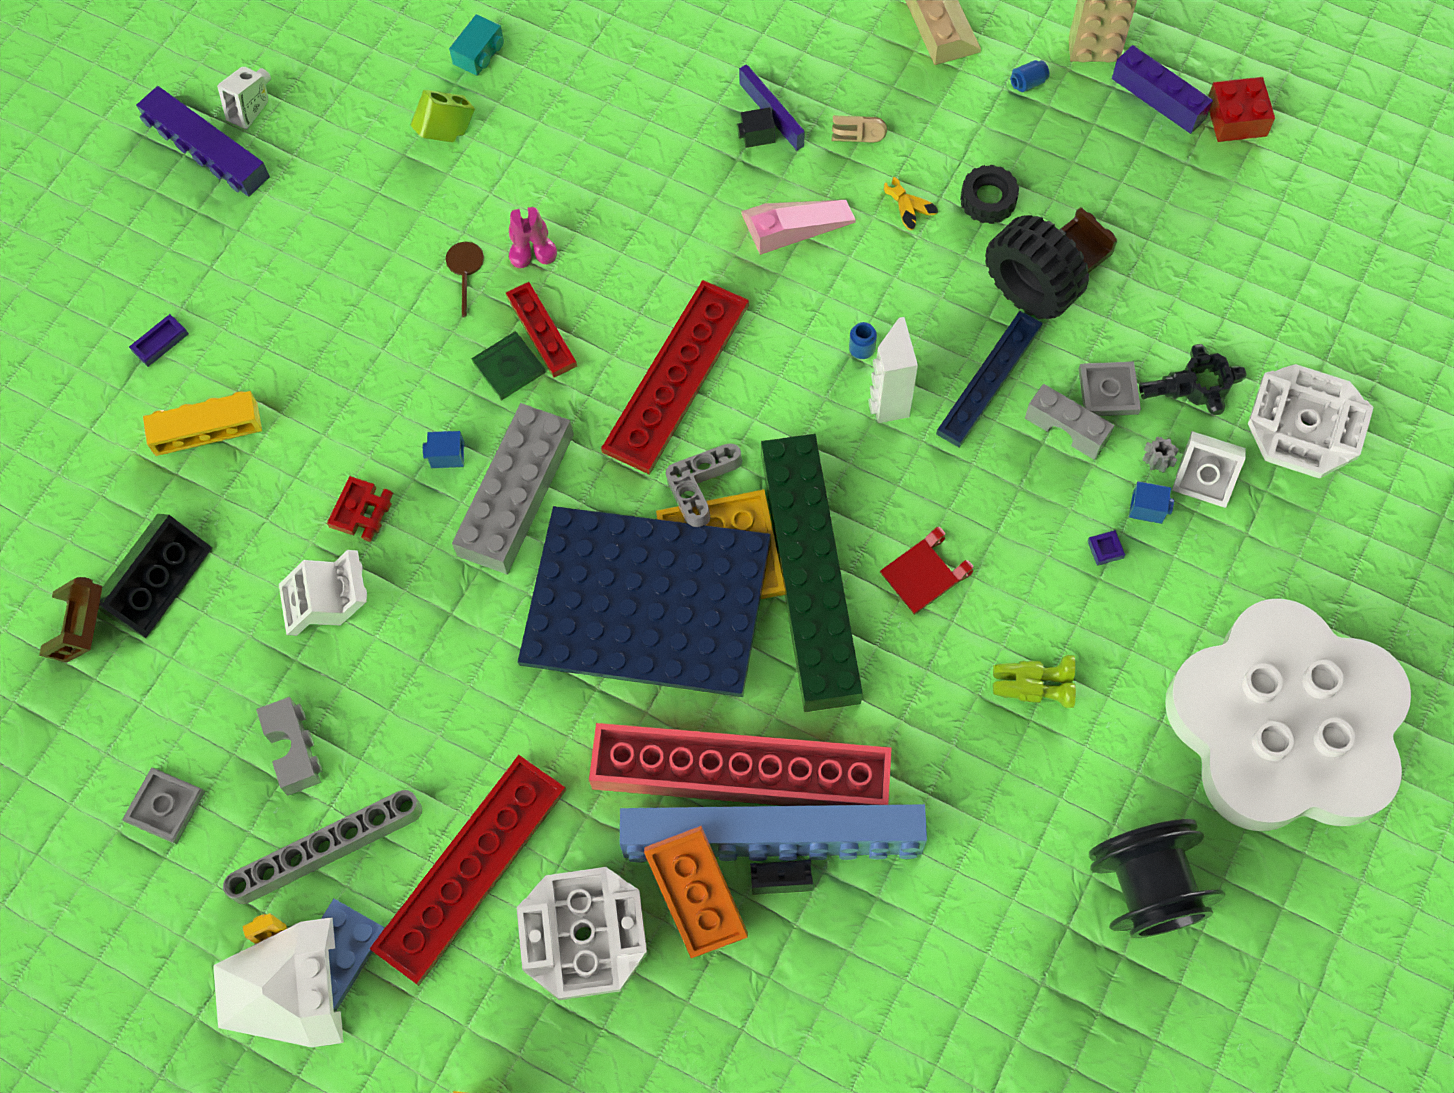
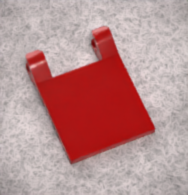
(921, 574)

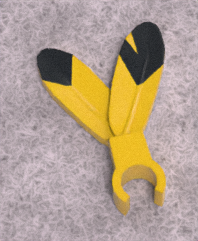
(909, 204)

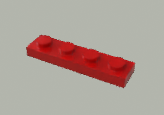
(541, 329)

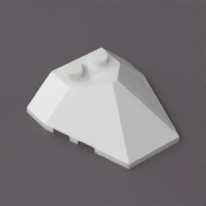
(282, 987)

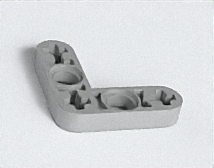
(689, 481)

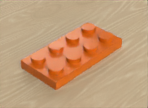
(696, 892)

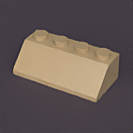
(944, 29)

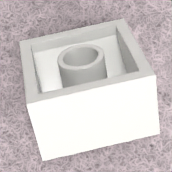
(1209, 469)

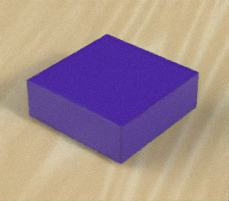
(1106, 547)

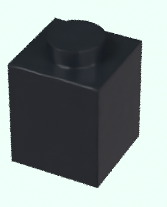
(757, 127)

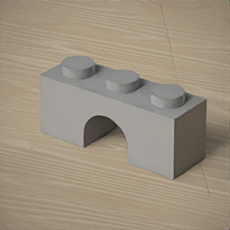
(1086, 429)
(298, 767)

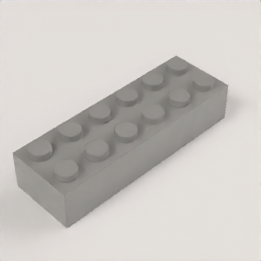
(513, 488)

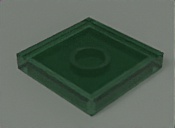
(508, 365)

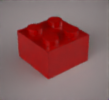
(1241, 109)

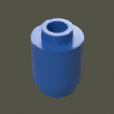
(1029, 75)
(862, 340)

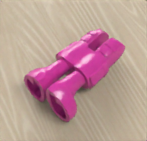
(526, 230)

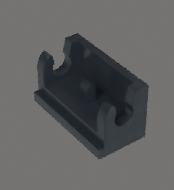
(781, 877)

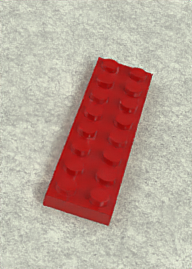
(675, 377)
(467, 870)

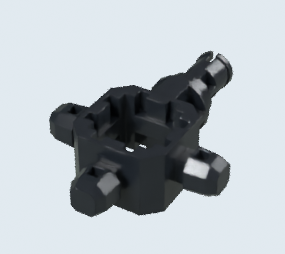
(1184, 382)

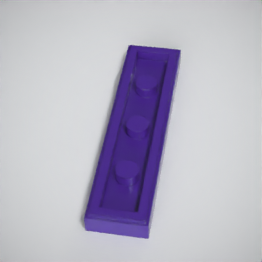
(764, 98)

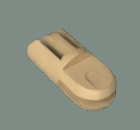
(858, 129)

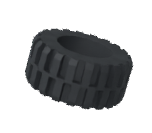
(1037, 267)

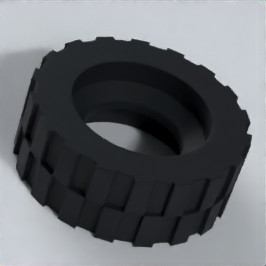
(992, 176)

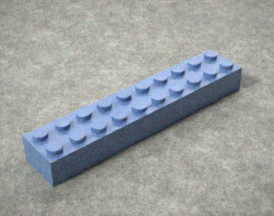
(783, 830)

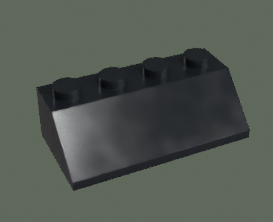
(152, 574)

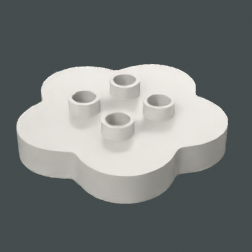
(1292, 720)

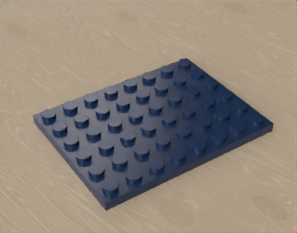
(646, 601)

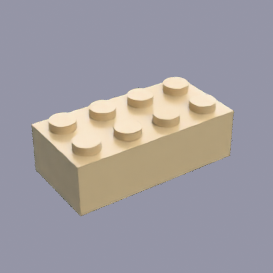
(1100, 29)

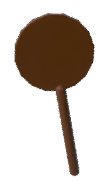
(464, 260)

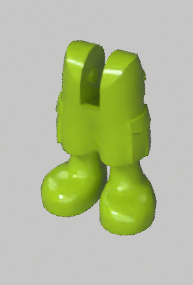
(1029, 684)

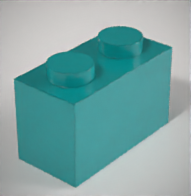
(476, 45)

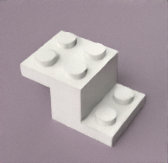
(322, 592)

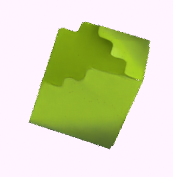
(442, 116)

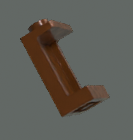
(1090, 238)
(79, 620)

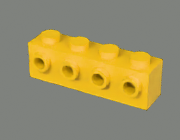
(202, 423)

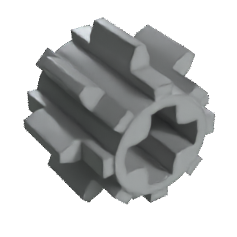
(1160, 454)

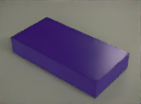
(158, 340)

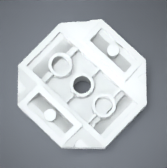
(555, 914)

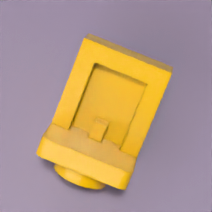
(263, 928)

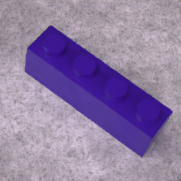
(1161, 89)

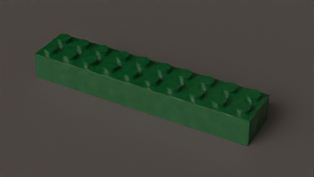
(810, 574)

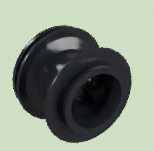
(1156, 878)

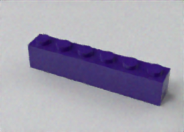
(203, 141)

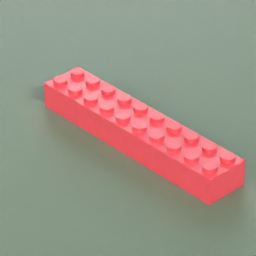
(738, 767)

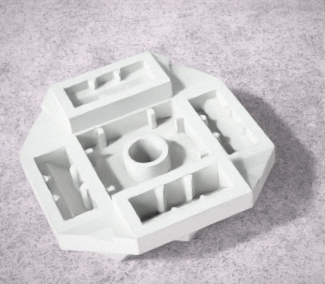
(1327, 403)

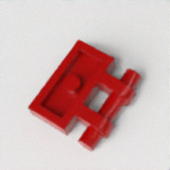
(352, 505)

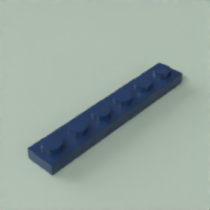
(989, 379)

